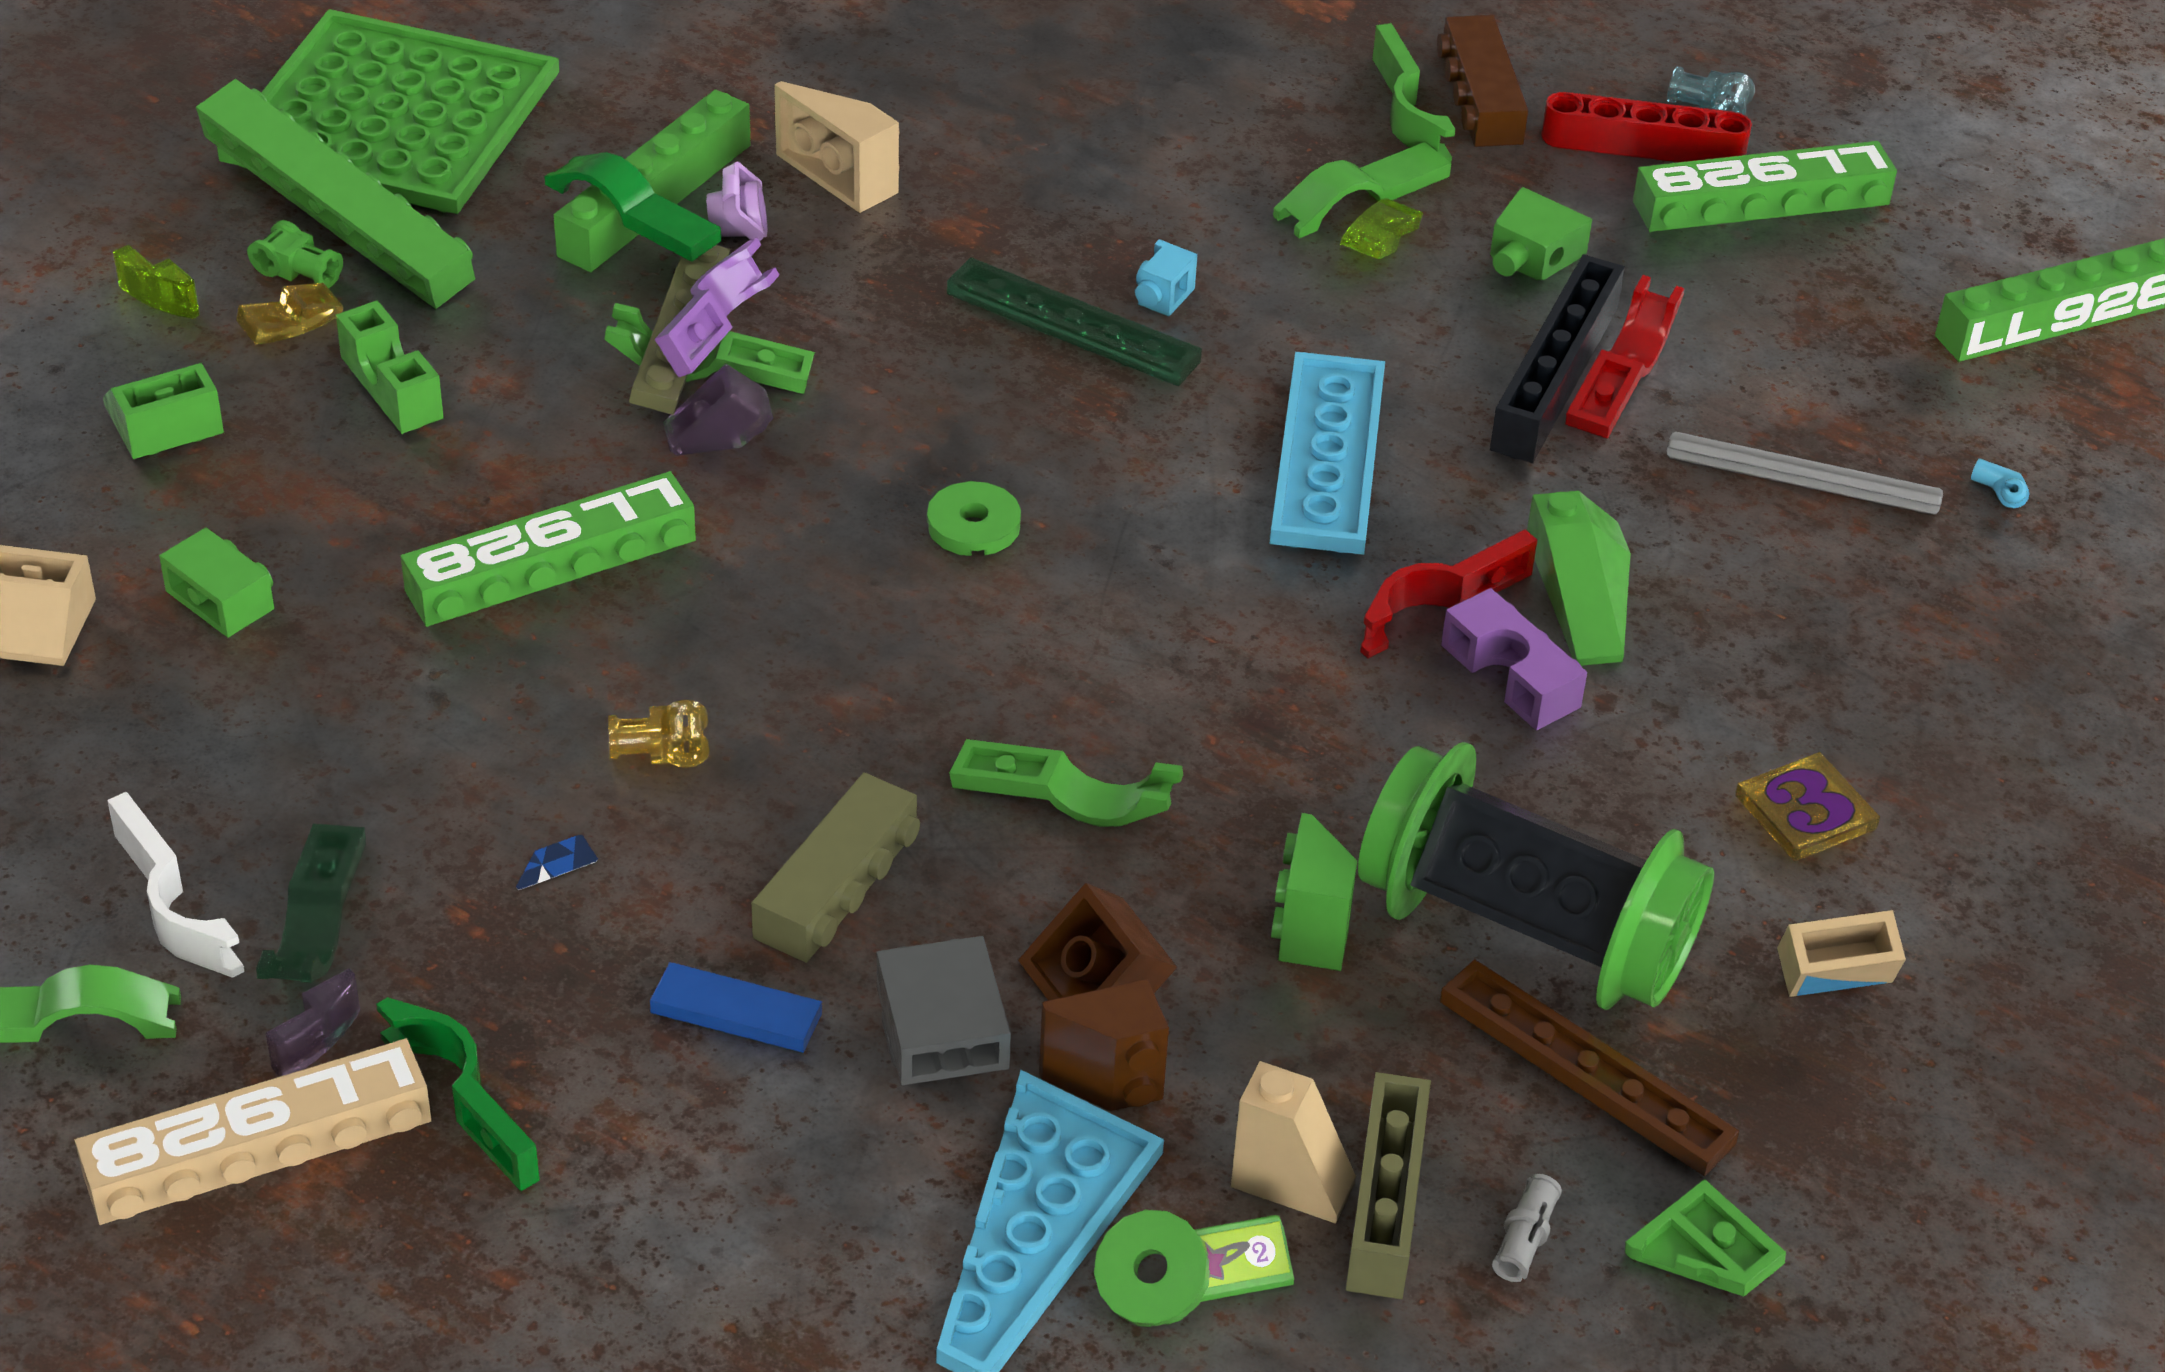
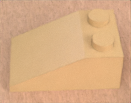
(838, 143)

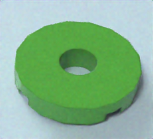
(973, 499)
(1125, 1248)

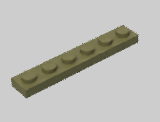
(656, 381)

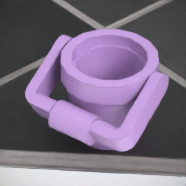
(738, 208)

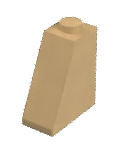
(1290, 1145)

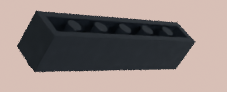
(1556, 359)

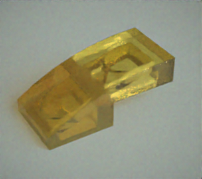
(297, 312)

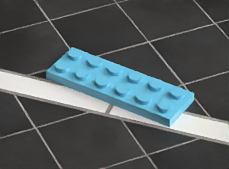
(1328, 453)

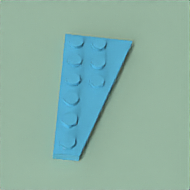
(1043, 1209)

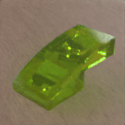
(1380, 228)
(157, 285)

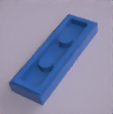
(736, 1007)

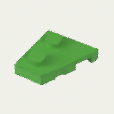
(1707, 1242)

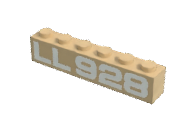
(253, 1131)

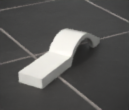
(184, 937)

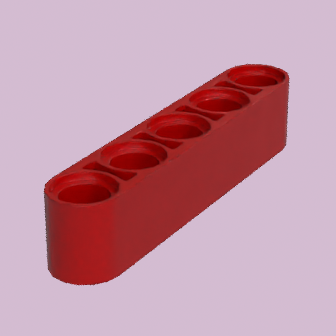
(1643, 128)

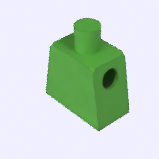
(1538, 236)

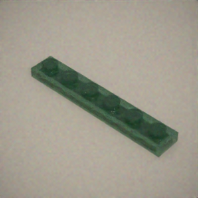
(1074, 321)

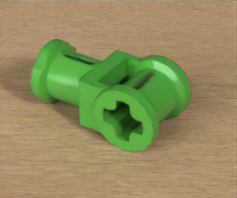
(292, 252)

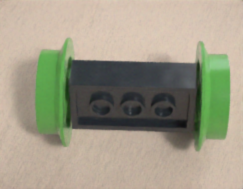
(1534, 875)

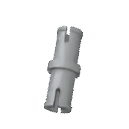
(1526, 1228)

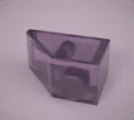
(719, 415)

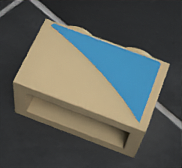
(1841, 953)

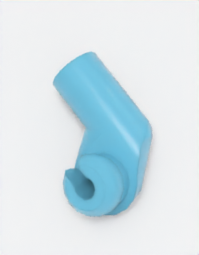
(2007, 484)

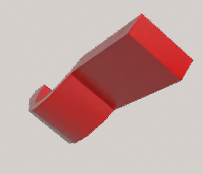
(1631, 357)
(1447, 585)

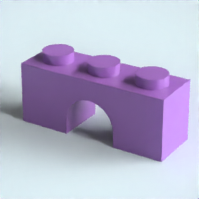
(1541, 677)

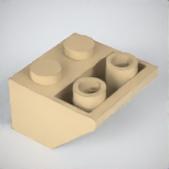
(42, 603)

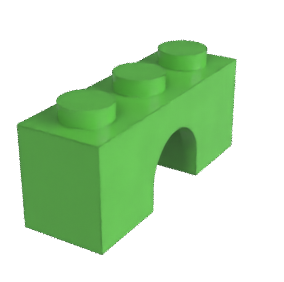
(399, 383)

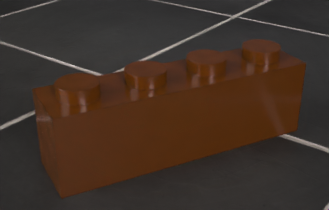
(1483, 80)

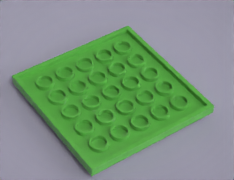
(410, 102)

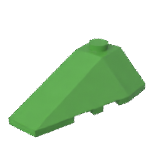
(1583, 572)

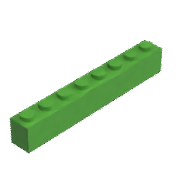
(337, 193)

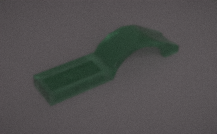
(315, 904)

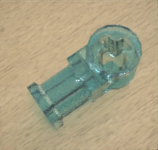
(1712, 91)

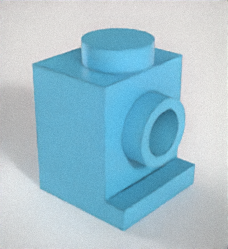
(1166, 278)

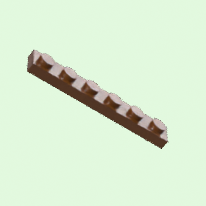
(1590, 1067)

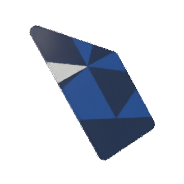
(557, 860)

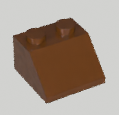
(1094, 947)
(1106, 1045)

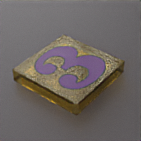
(1807, 806)

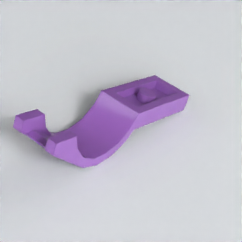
(715, 294)

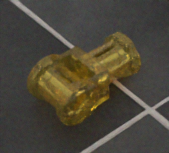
(663, 734)

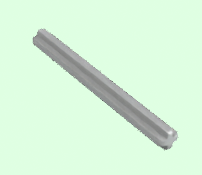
(1805, 473)

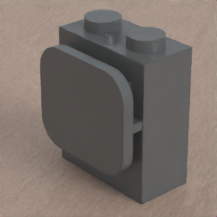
(942, 1010)

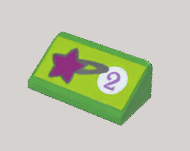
(1246, 1257)

